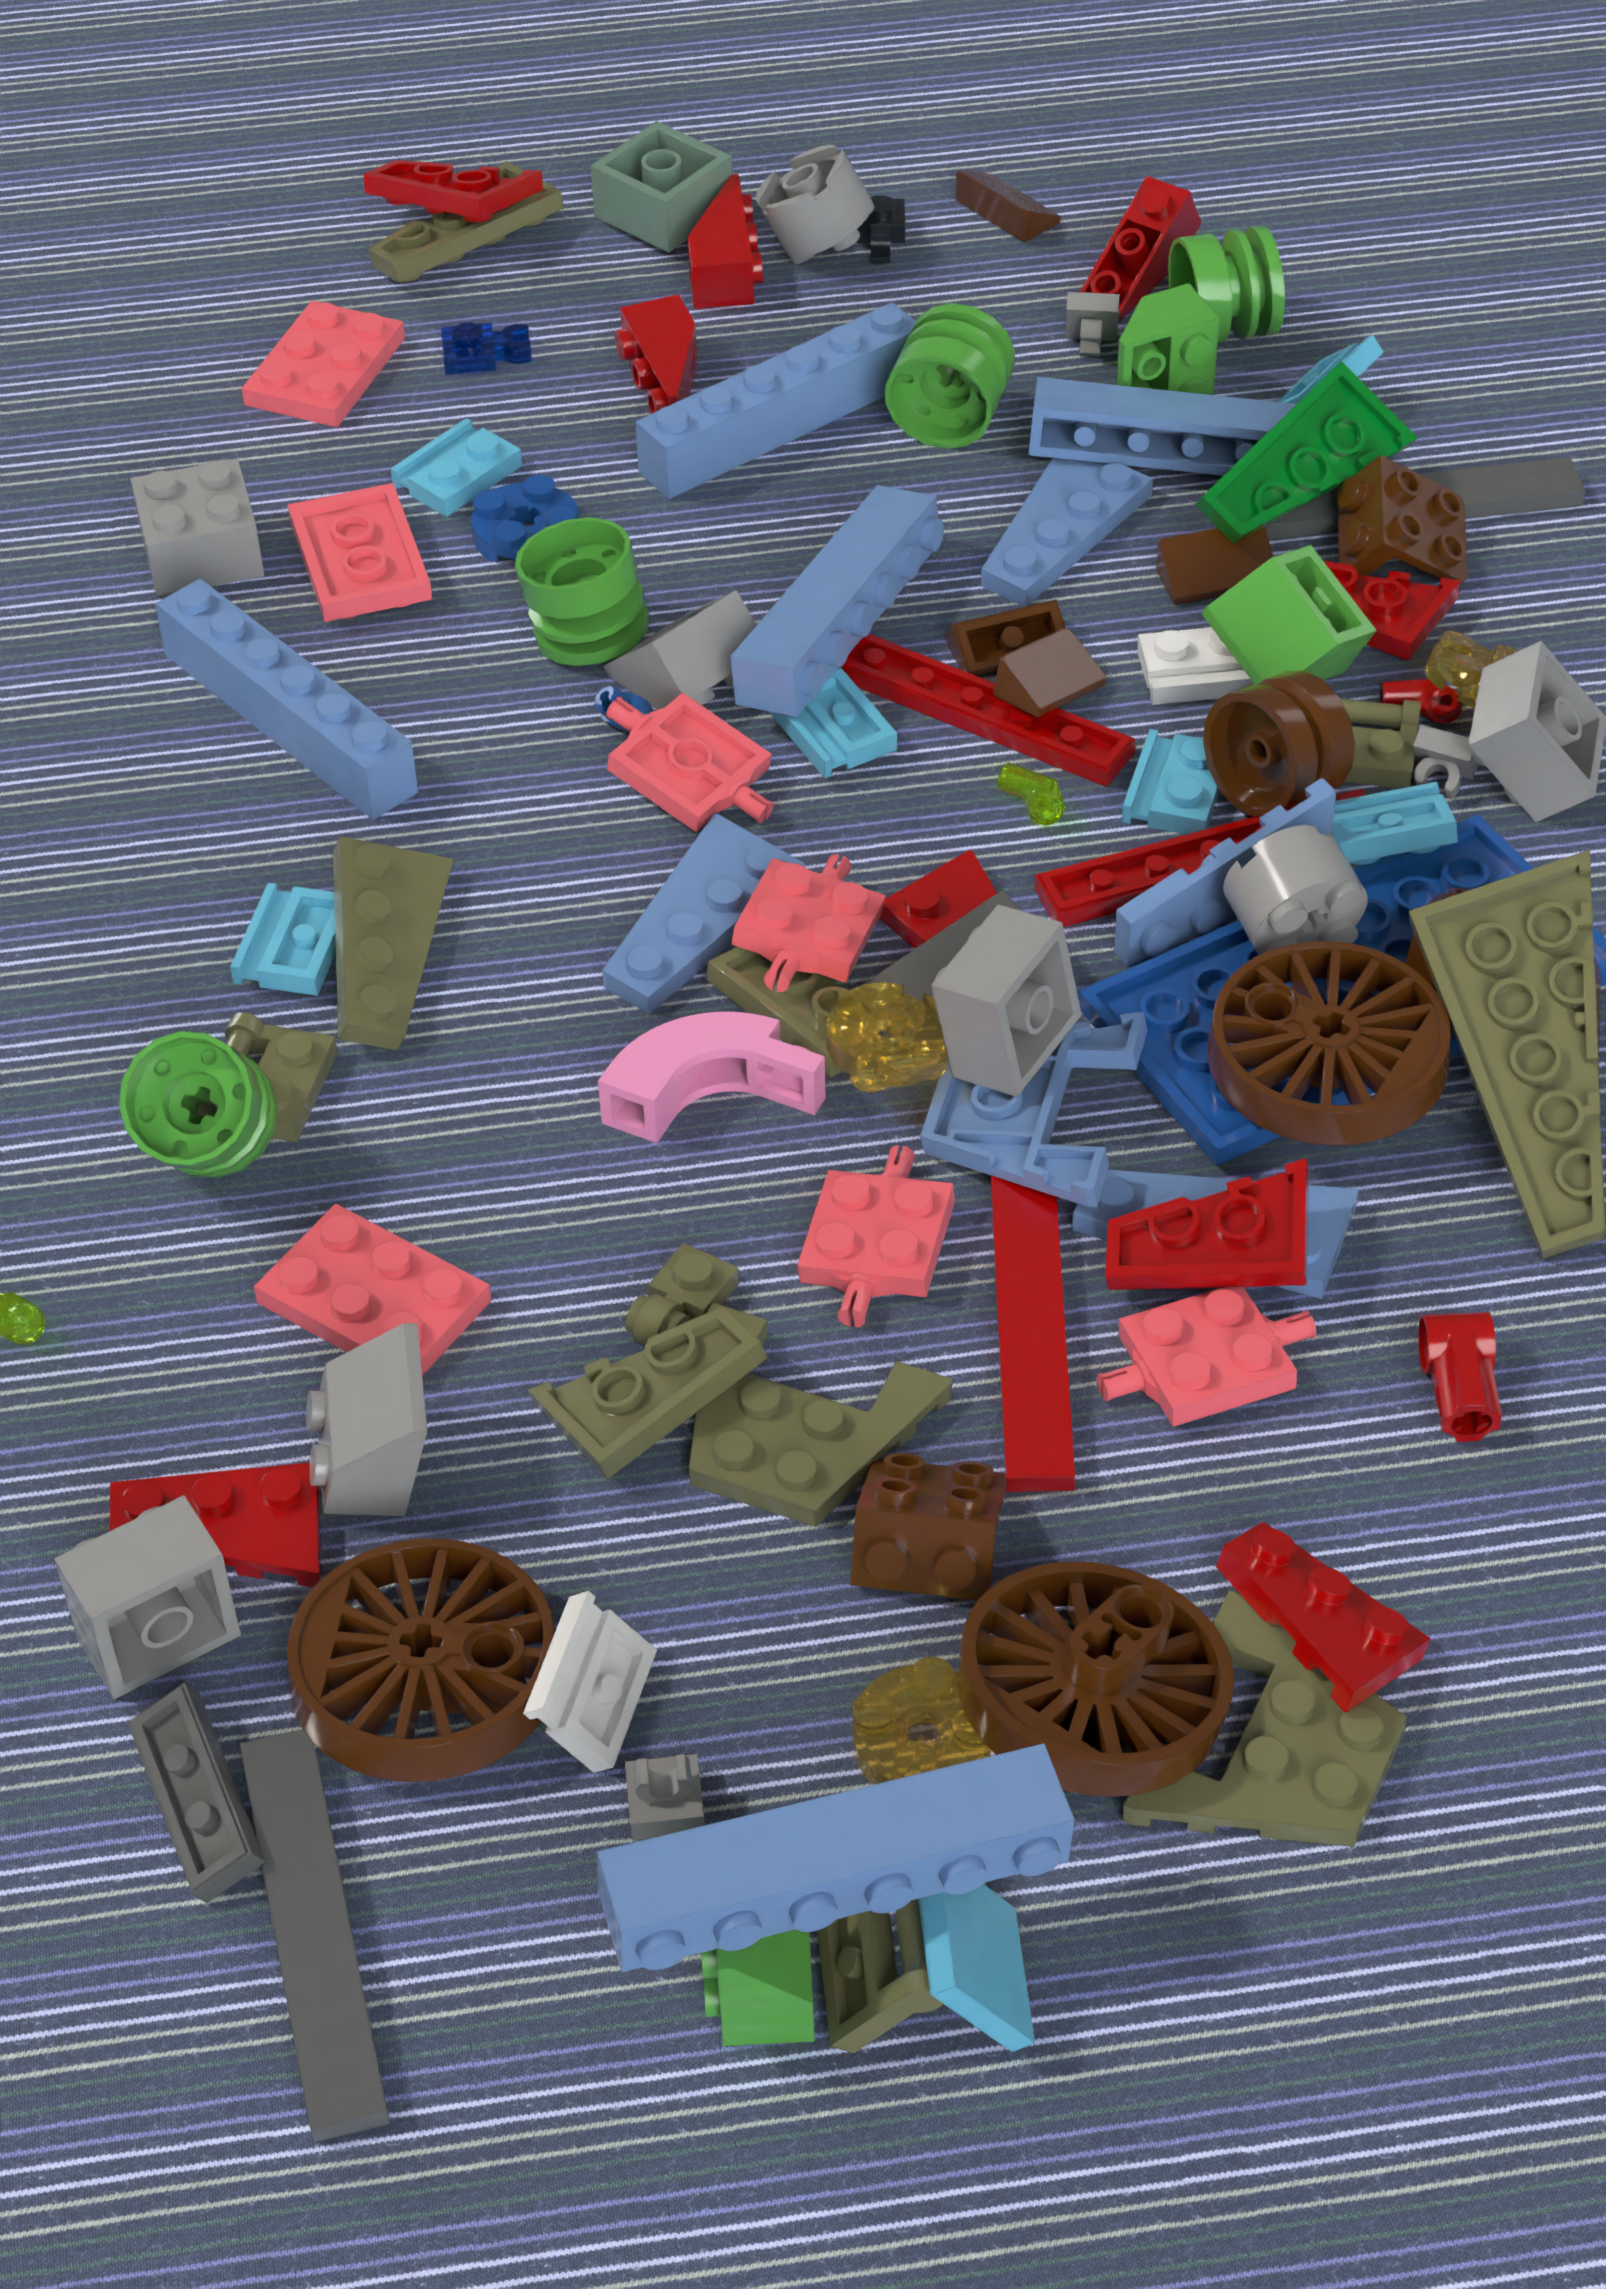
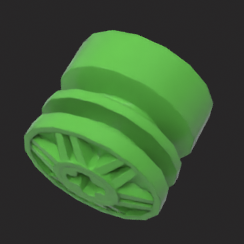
(1236, 279)
(950, 376)
(582, 591)
(171, 1082)

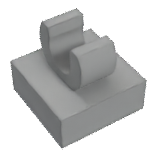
(1092, 319)
(1445, 753)
(664, 1795)

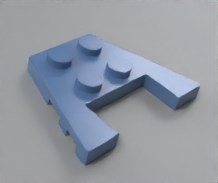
(1013, 1134)

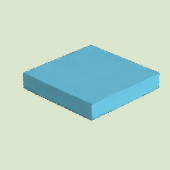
(978, 1963)

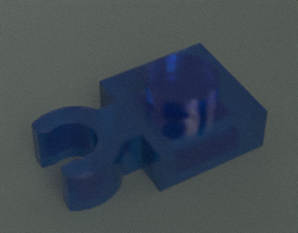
(477, 347)

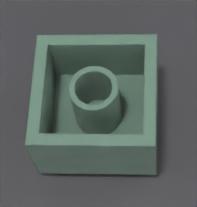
(658, 184)

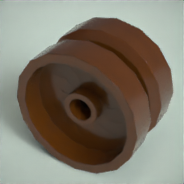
(1277, 741)

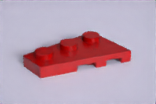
(439, 190)
(1397, 608)
(937, 899)
(1228, 1239)
(255, 1515)
(1331, 1620)

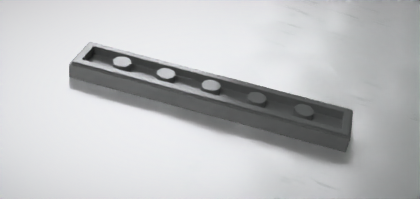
(1483, 489)
(313, 1937)

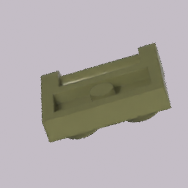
(1383, 755)
(293, 1062)
(862, 1978)

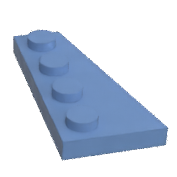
(1060, 523)
(1195, 902)
(690, 914)
(1129, 1191)

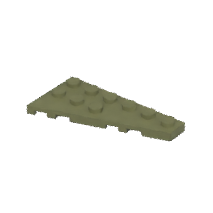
(1524, 1013)

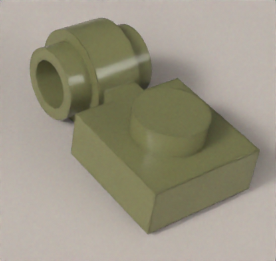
(681, 1292)

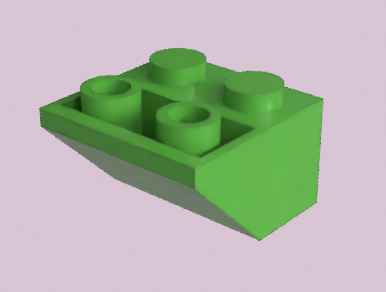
(1170, 343)
(1290, 619)
(762, 1990)

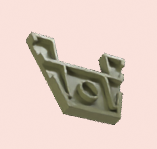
(800, 1449)
(1301, 1762)

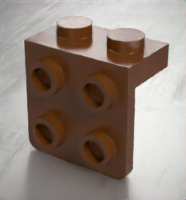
(1404, 516)
(927, 1527)

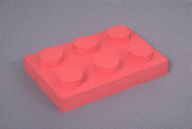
(323, 363)
(359, 552)
(360, 1281)

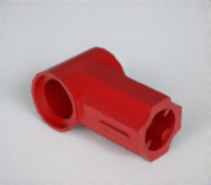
(1461, 1360)

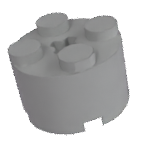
(815, 203)
(1296, 890)

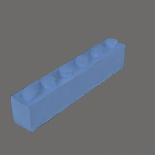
(771, 402)
(1147, 426)
(835, 601)
(287, 699)
(833, 1858)

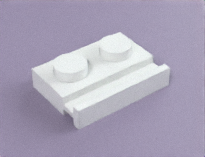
(1188, 666)
(590, 1682)

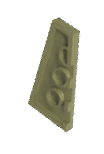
(448, 237)
(383, 932)

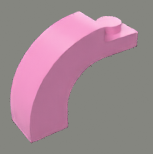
(704, 1057)

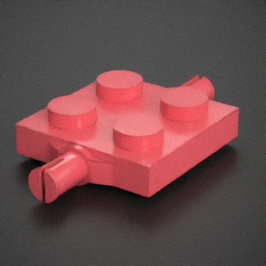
(689, 761)
(808, 921)
(876, 1234)
(1206, 1354)

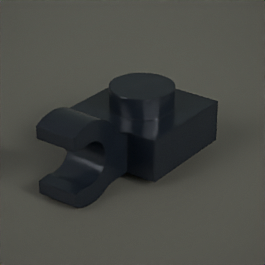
(883, 227)

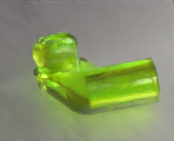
(1040, 793)
(20, 1319)

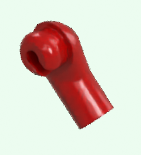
(1436, 704)

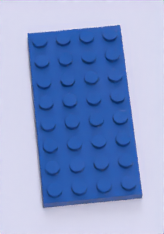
(1183, 984)

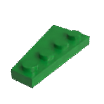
(1305, 455)

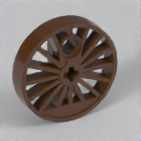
(1329, 1046)
(447, 1661)
(1116, 1665)

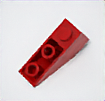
(1141, 243)
(725, 251)
(661, 348)

